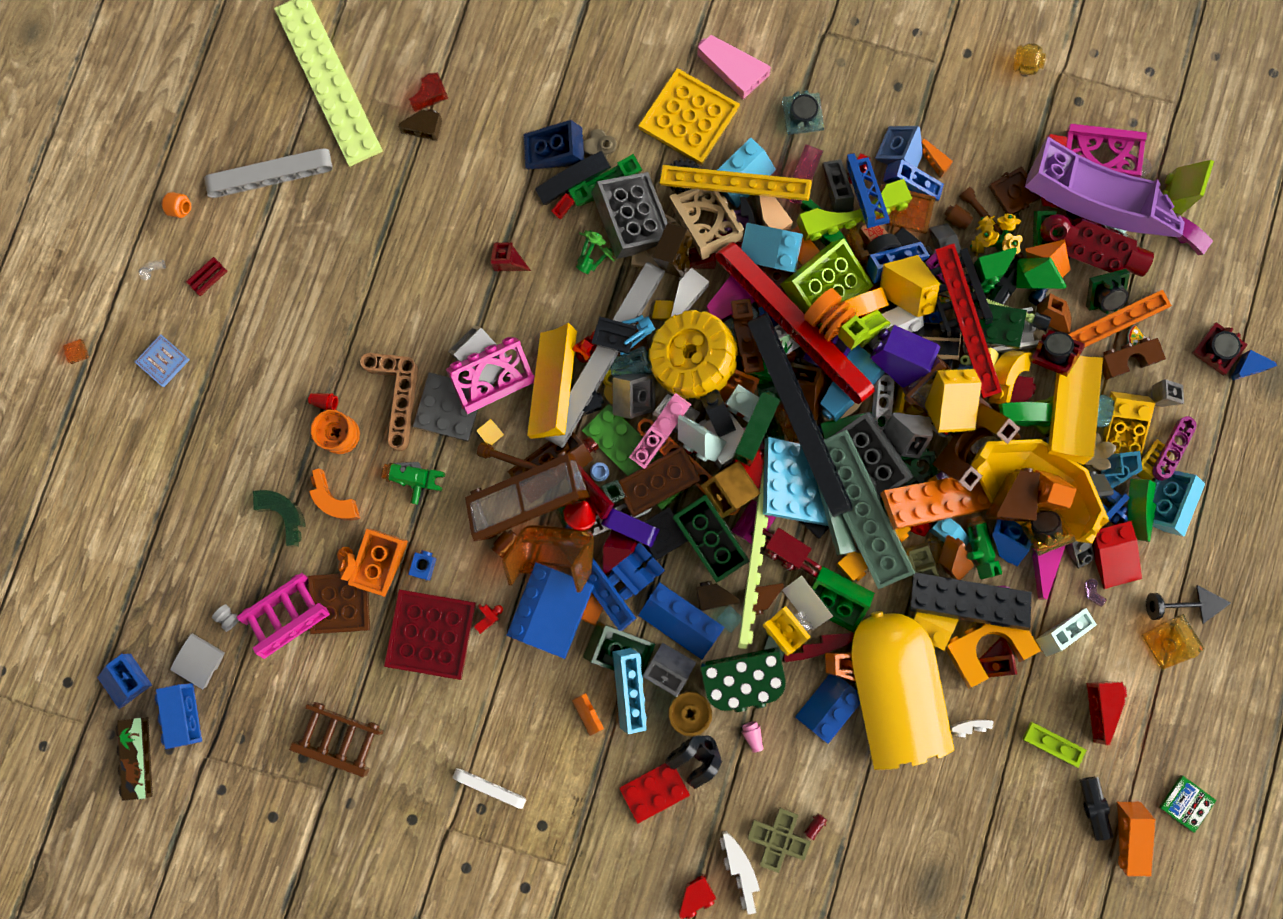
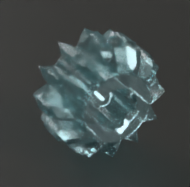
(1105, 411)

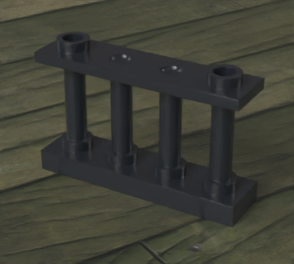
(977, 294)

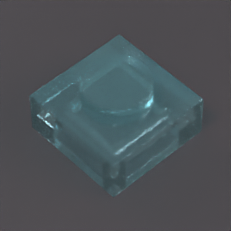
(729, 619)

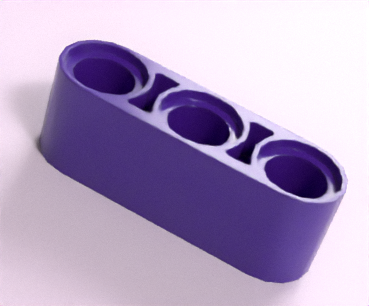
(631, 527)

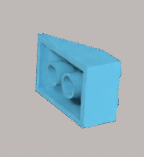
(772, 246)

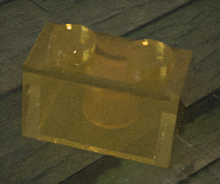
(1173, 642)

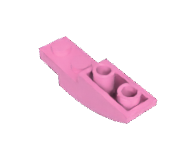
(659, 431)

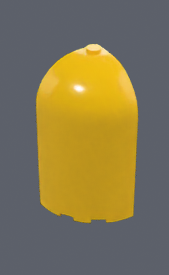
(899, 691)

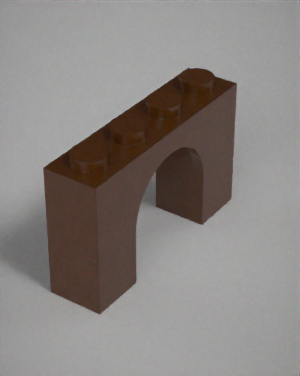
(953, 458)

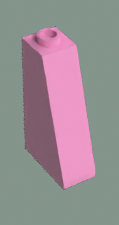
(732, 65)

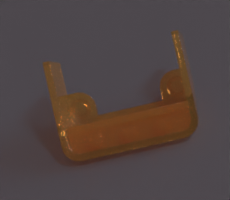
(551, 547)

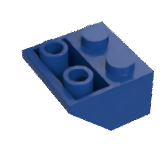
(123, 679)

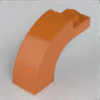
(327, 503)

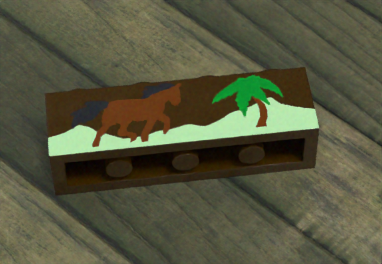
(134, 759)

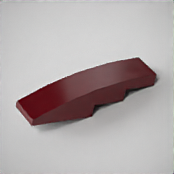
(827, 644)

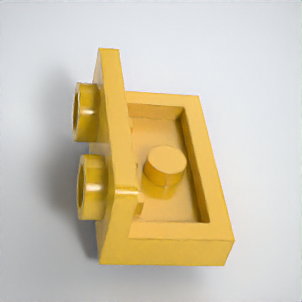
(786, 631)

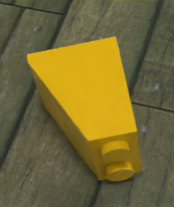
(910, 285)
(954, 400)

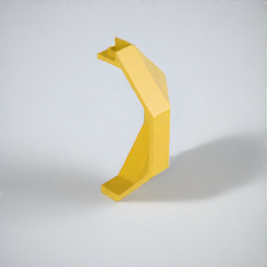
(998, 459)

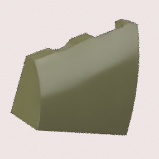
(922, 559)

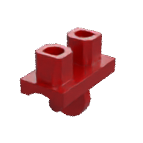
(584, 349)

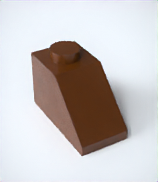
(766, 596)

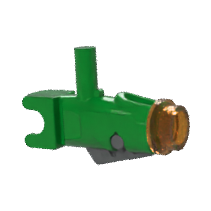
(412, 475)
(982, 548)

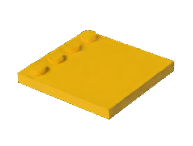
(689, 116)

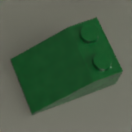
(608, 639)

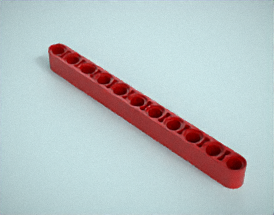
(792, 320)

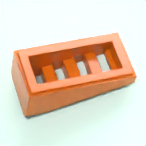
(936, 158)

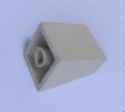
(475, 342)

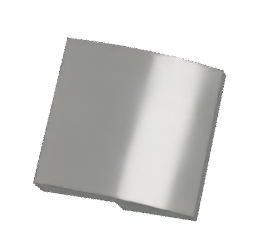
(197, 661)

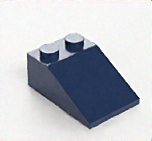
(554, 146)

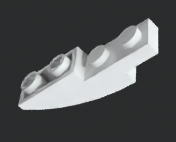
(739, 864)

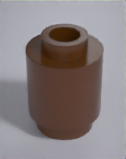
(958, 216)
(504, 543)

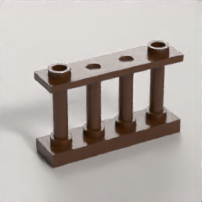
(340, 759)

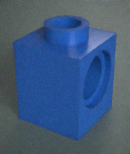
(426, 573)

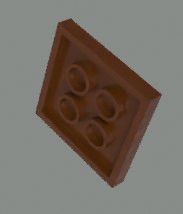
(344, 602)

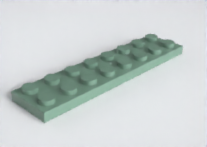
(868, 519)

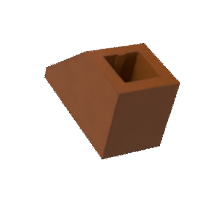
(1058, 311)
(954, 558)

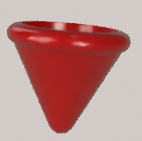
(579, 515)

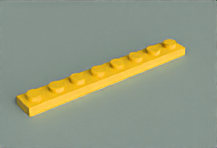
(736, 182)

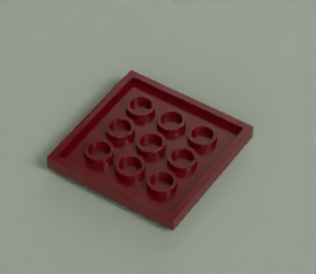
(430, 634)

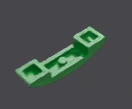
(583, 192)

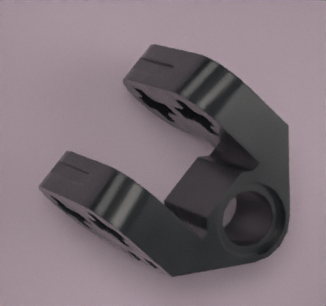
(704, 750)

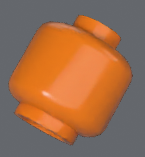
(176, 205)

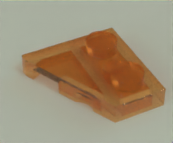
(855, 240)

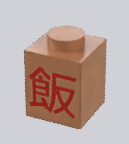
(869, 234)

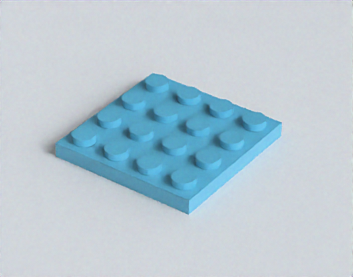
(790, 484)

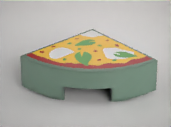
(1134, 335)

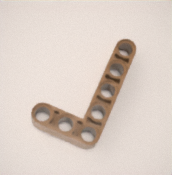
(399, 394)

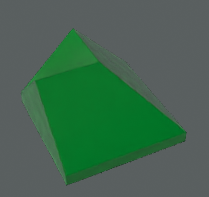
(1038, 274)

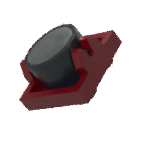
(1220, 348)
(1057, 352)

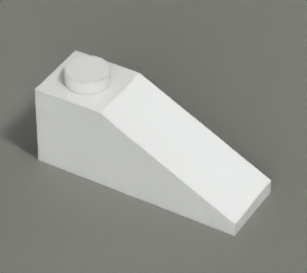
(689, 290)

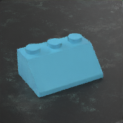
(747, 159)
(1176, 501)

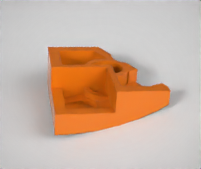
(587, 714)

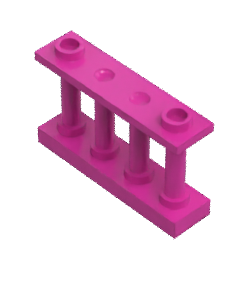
(298, 624)

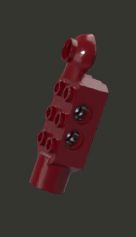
(1098, 244)

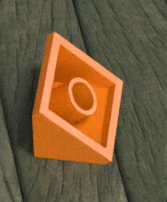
(1055, 250)

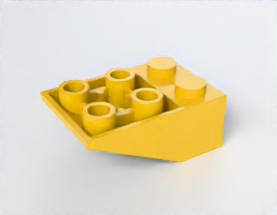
(1129, 422)

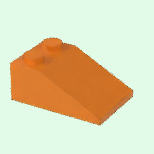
(377, 561)

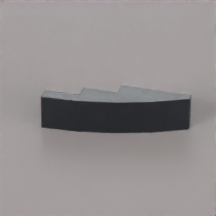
(582, 171)

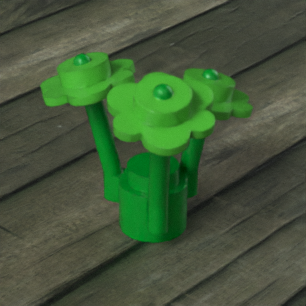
(585, 262)

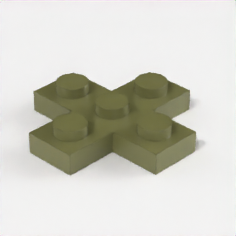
(779, 840)

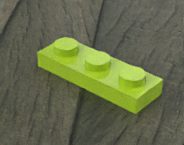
(1054, 744)

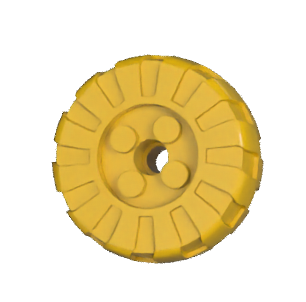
(693, 354)

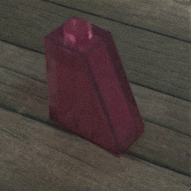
(807, 165)

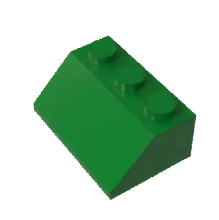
(993, 267)
(843, 598)

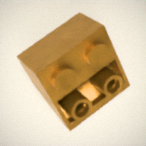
(730, 489)

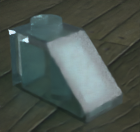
(633, 363)

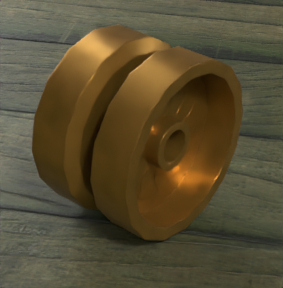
(690, 725)

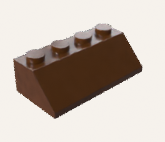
(549, 450)

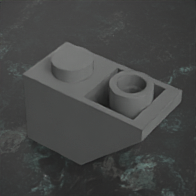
(1080, 553)

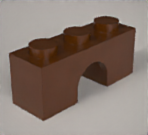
(1146, 352)

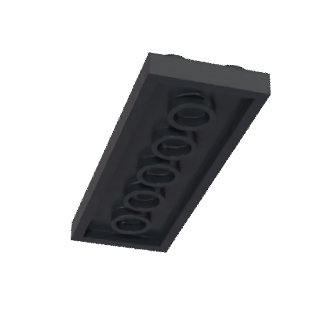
(971, 601)

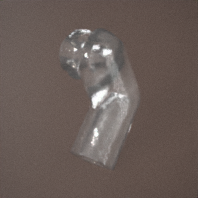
(145, 270)

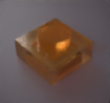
(76, 351)

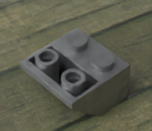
(909, 433)
(669, 669)

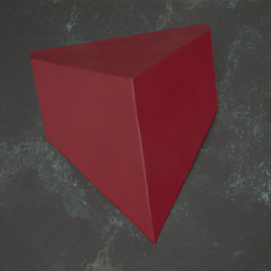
(507, 258)
(697, 263)
(616, 549)
(998, 660)

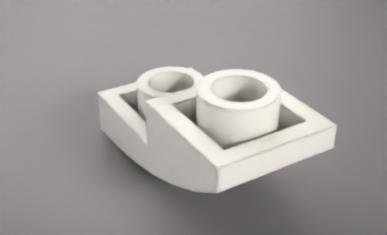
(965, 727)

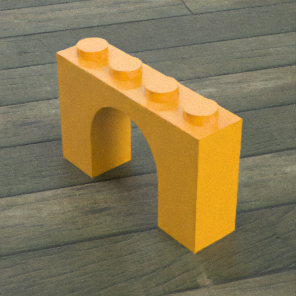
(964, 656)

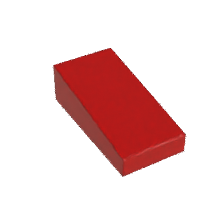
(563, 206)

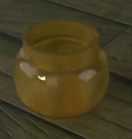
(1029, 59)

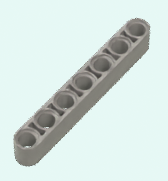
(268, 173)

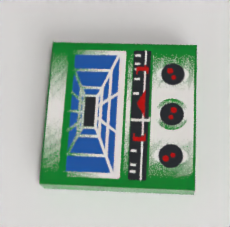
(1187, 803)

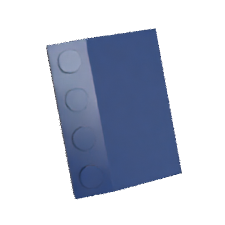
(549, 611)

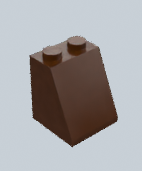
(1016, 497)

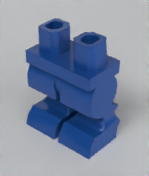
(631, 576)

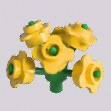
(990, 238)

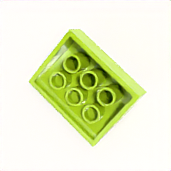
(830, 268)

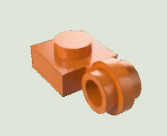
(347, 562)

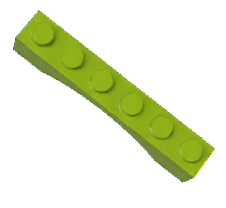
(820, 222)

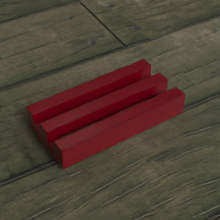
(213, 264)

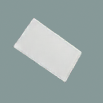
(805, 599)

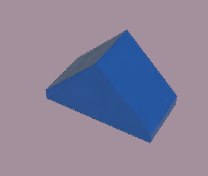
(1250, 364)

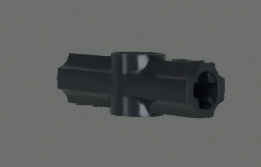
(1007, 284)
(1096, 808)

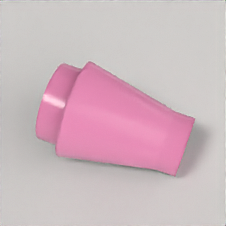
(752, 734)

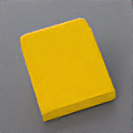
(662, 310)
(490, 432)

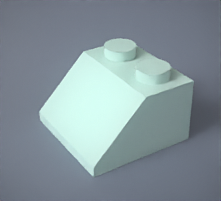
(699, 439)

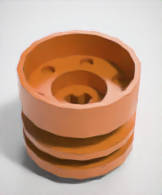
(826, 311)
(326, 428)

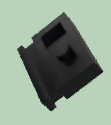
(612, 334)

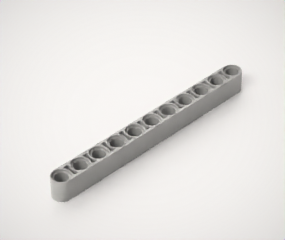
(602, 357)

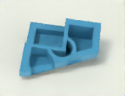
(1122, 467)

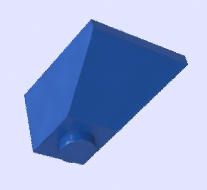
(1011, 541)

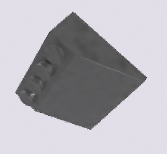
(630, 213)

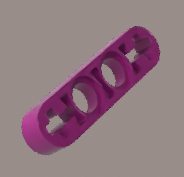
(1177, 450)

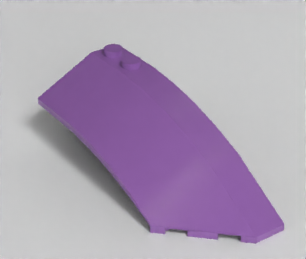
(1102, 193)

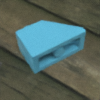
(948, 527)

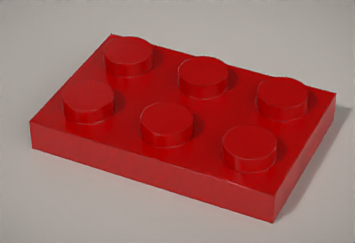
(654, 792)

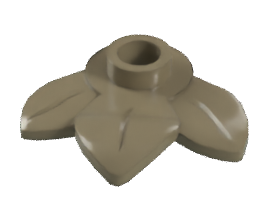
(597, 142)
(1102, 452)

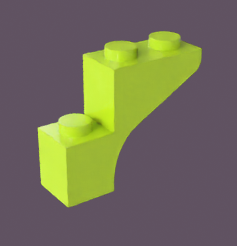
(862, 330)

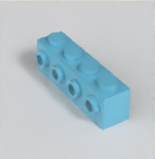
(629, 690)

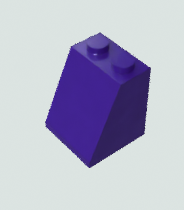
(904, 355)

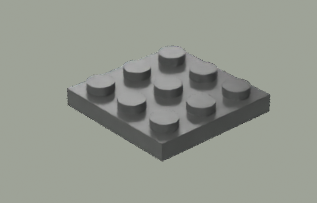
(442, 411)

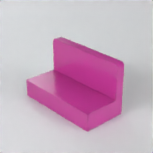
(746, 522)

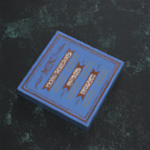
(162, 360)

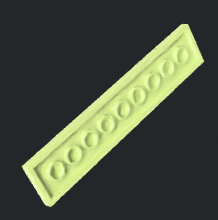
(328, 80)

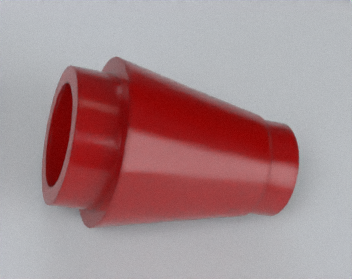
(324, 401)

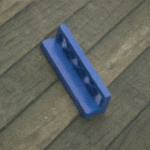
(863, 193)

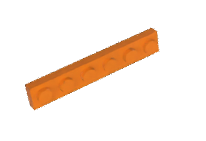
(1122, 319)

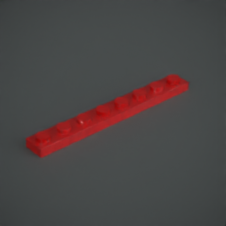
(968, 319)

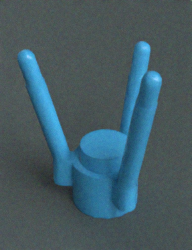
(645, 328)

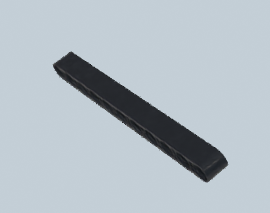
(800, 415)

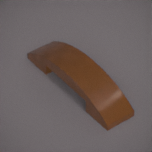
(747, 347)

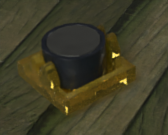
(1048, 531)

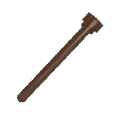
(969, 196)
(487, 451)

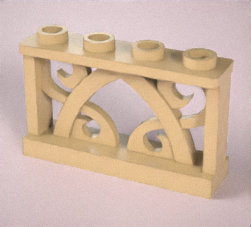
(702, 241)

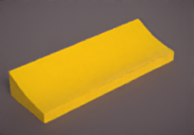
(552, 382)
(1076, 411)

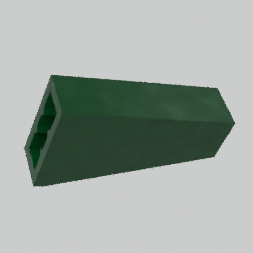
(756, 428)

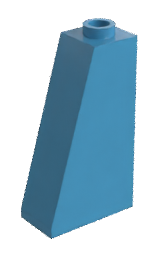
(836, 401)

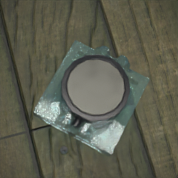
(803, 113)

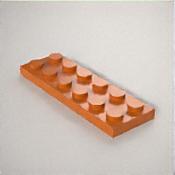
(932, 502)

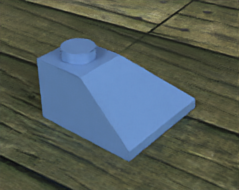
(901, 143)

